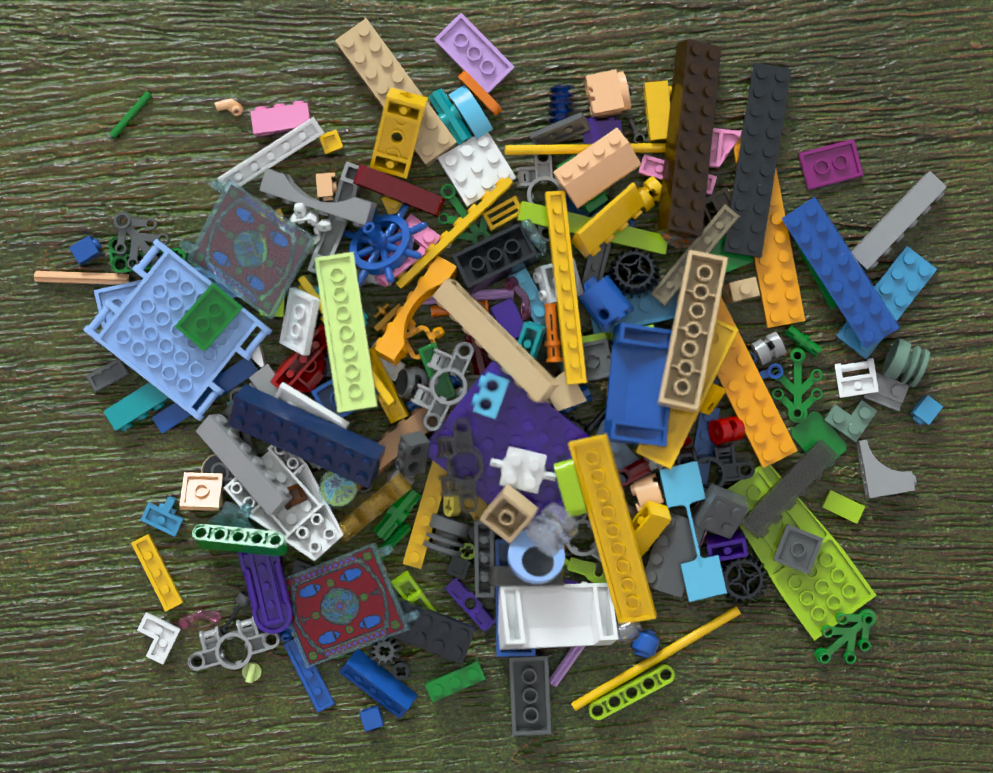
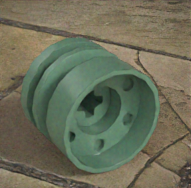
(908, 364)

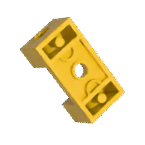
(403, 115)

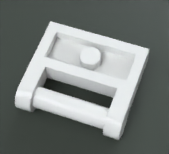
(856, 384)

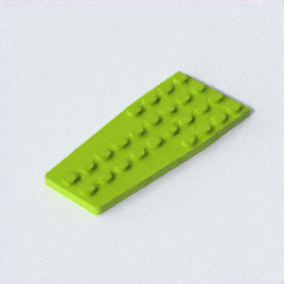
(833, 581)

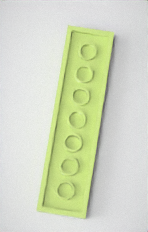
(345, 332)

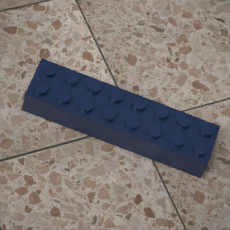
(306, 435)

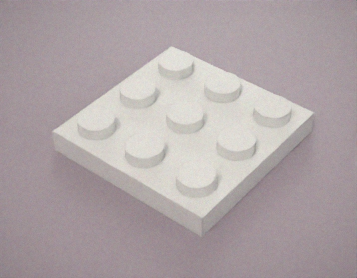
(475, 168)

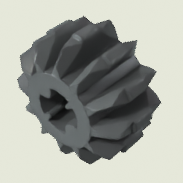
(384, 656)

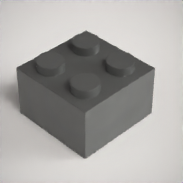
(720, 511)

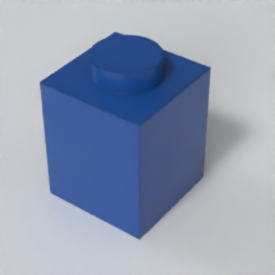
(86, 250)

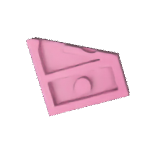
(722, 144)

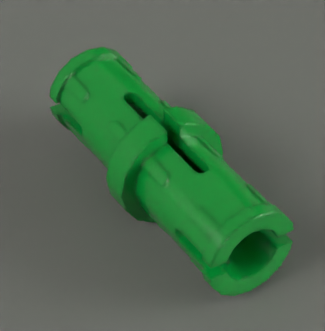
(803, 340)

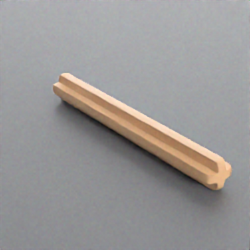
(81, 277)

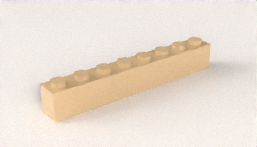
(495, 340)

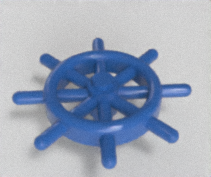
(383, 244)

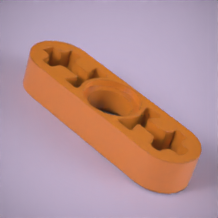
(486, 100)

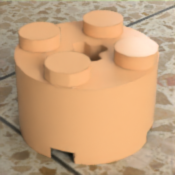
(646, 490)

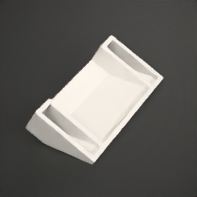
(556, 616)

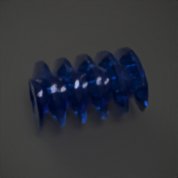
(559, 103)

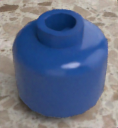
(646, 644)

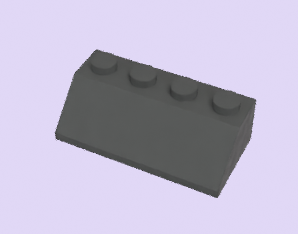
(668, 552)

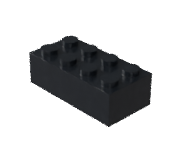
(495, 258)

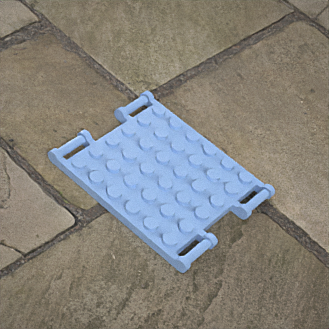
(148, 341)

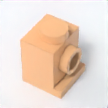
(326, 186)

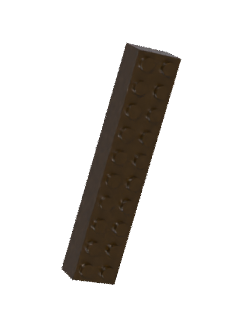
(689, 139)

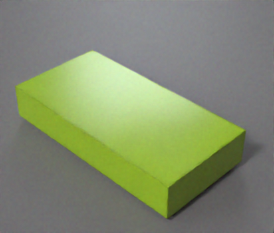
(843, 506)

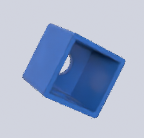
(371, 718)

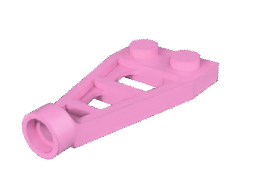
(422, 238)

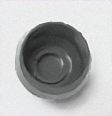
(408, 379)

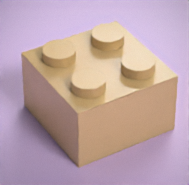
(508, 513)

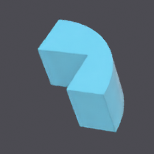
(470, 111)

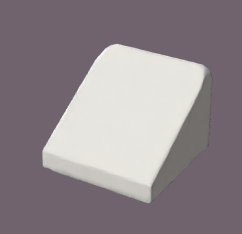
(258, 356)

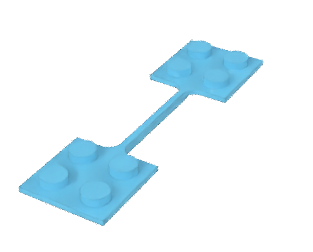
(682, 487)

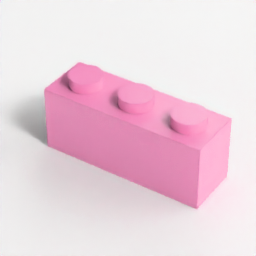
(279, 119)

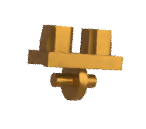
(383, 322)

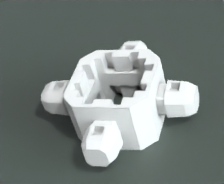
(301, 215)

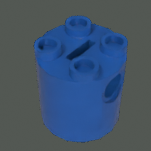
(604, 302)

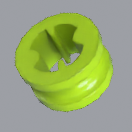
(471, 555)

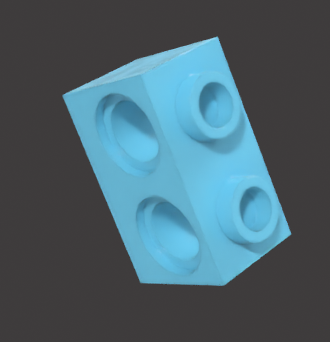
(494, 396)

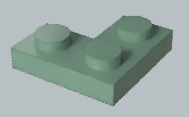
(851, 424)

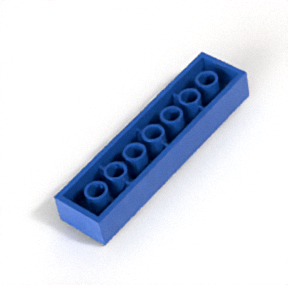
(840, 272)

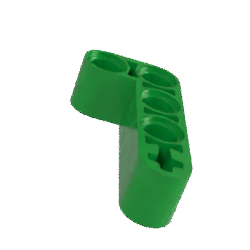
(115, 257)

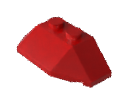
(304, 371)

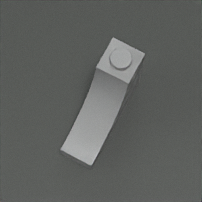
(879, 479)

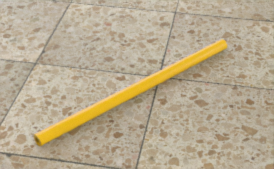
(576, 148)
(659, 656)

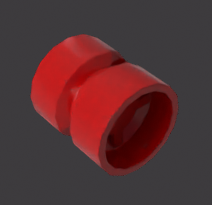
(726, 430)

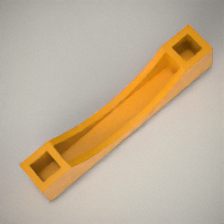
(393, 343)

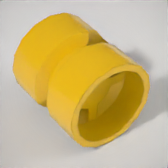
(649, 200)

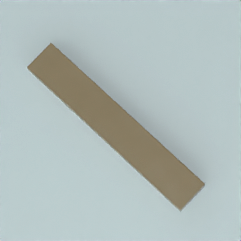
(710, 237)

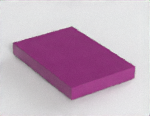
(830, 164)

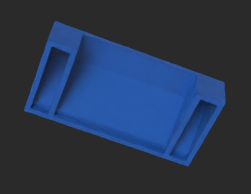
(635, 384)

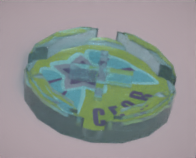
(337, 490)

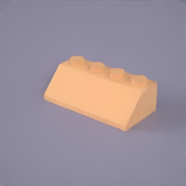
(597, 168)

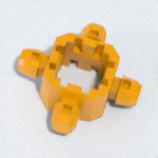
(437, 332)

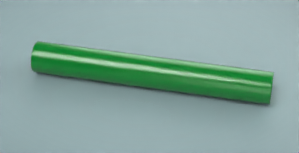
(130, 115)

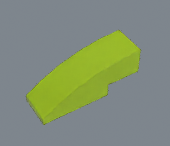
(411, 591)

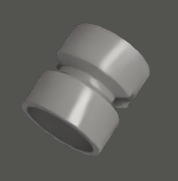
(762, 351)

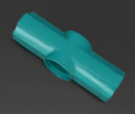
(450, 116)

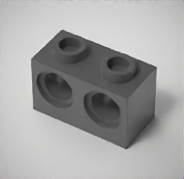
(412, 453)

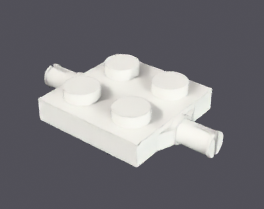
(523, 469)

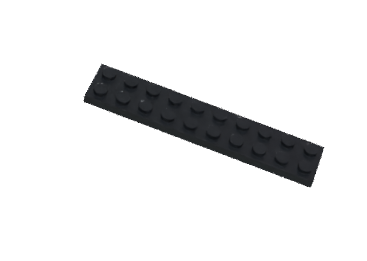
(757, 159)
(430, 630)

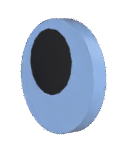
(532, 564)

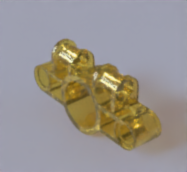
(373, 506)

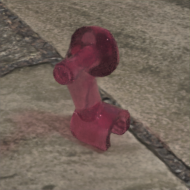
(513, 284)
(212, 616)

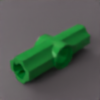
(397, 514)

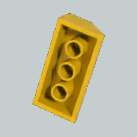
(608, 221)

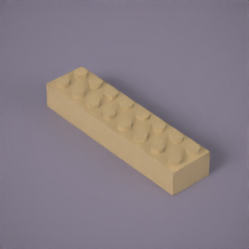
(381, 71)
(692, 331)

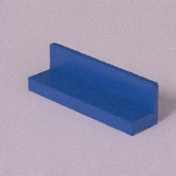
(378, 683)

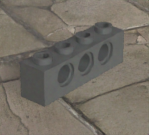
(484, 557)

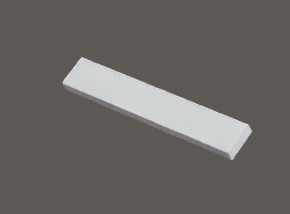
(273, 153)

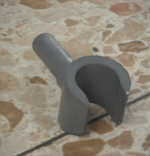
(636, 133)

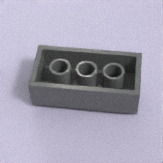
(530, 695)

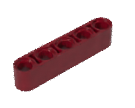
(398, 190)

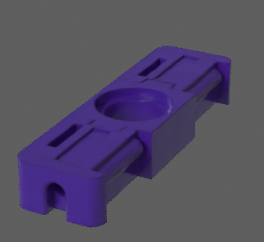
(478, 614)

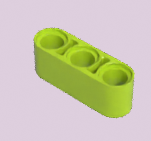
(570, 488)

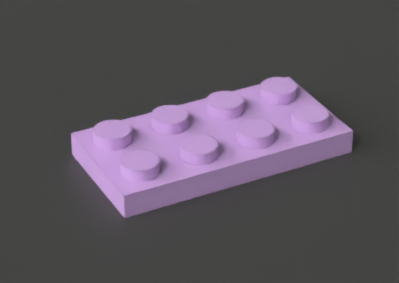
(474, 53)

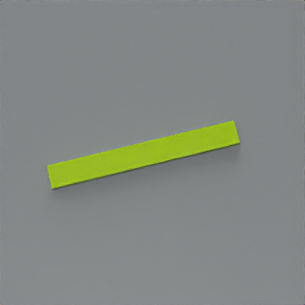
(629, 237)

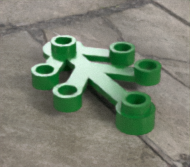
(476, 232)
(798, 388)
(848, 635)

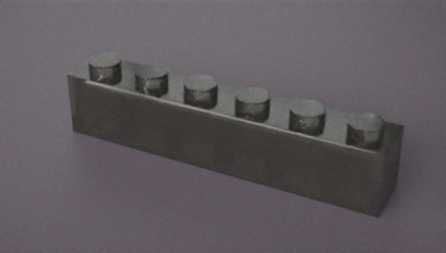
(788, 489)

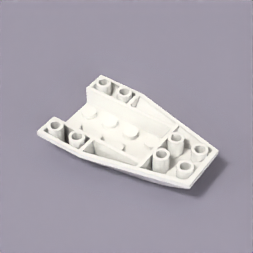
(307, 526)

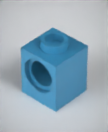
(925, 410)

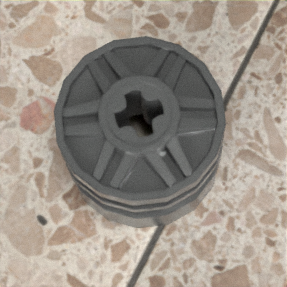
(446, 535)

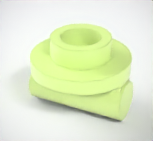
(251, 672)

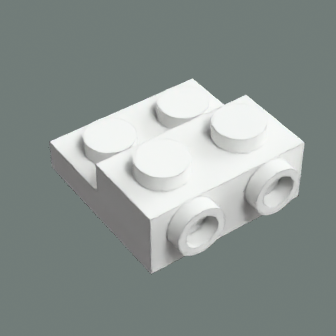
(545, 278)

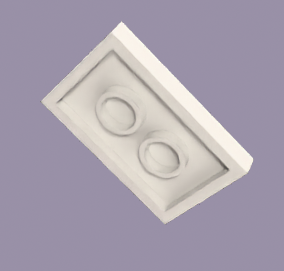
(299, 321)

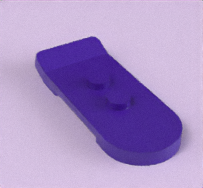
(267, 591)

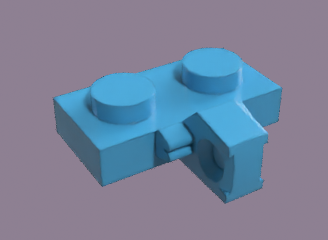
(163, 516)

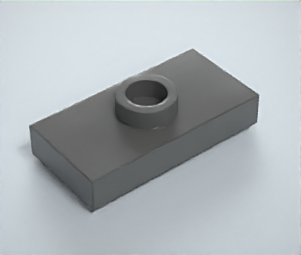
(107, 375)

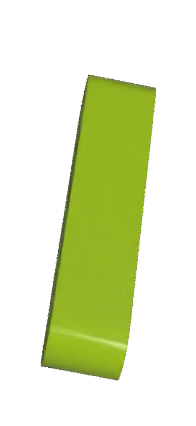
(641, 691)

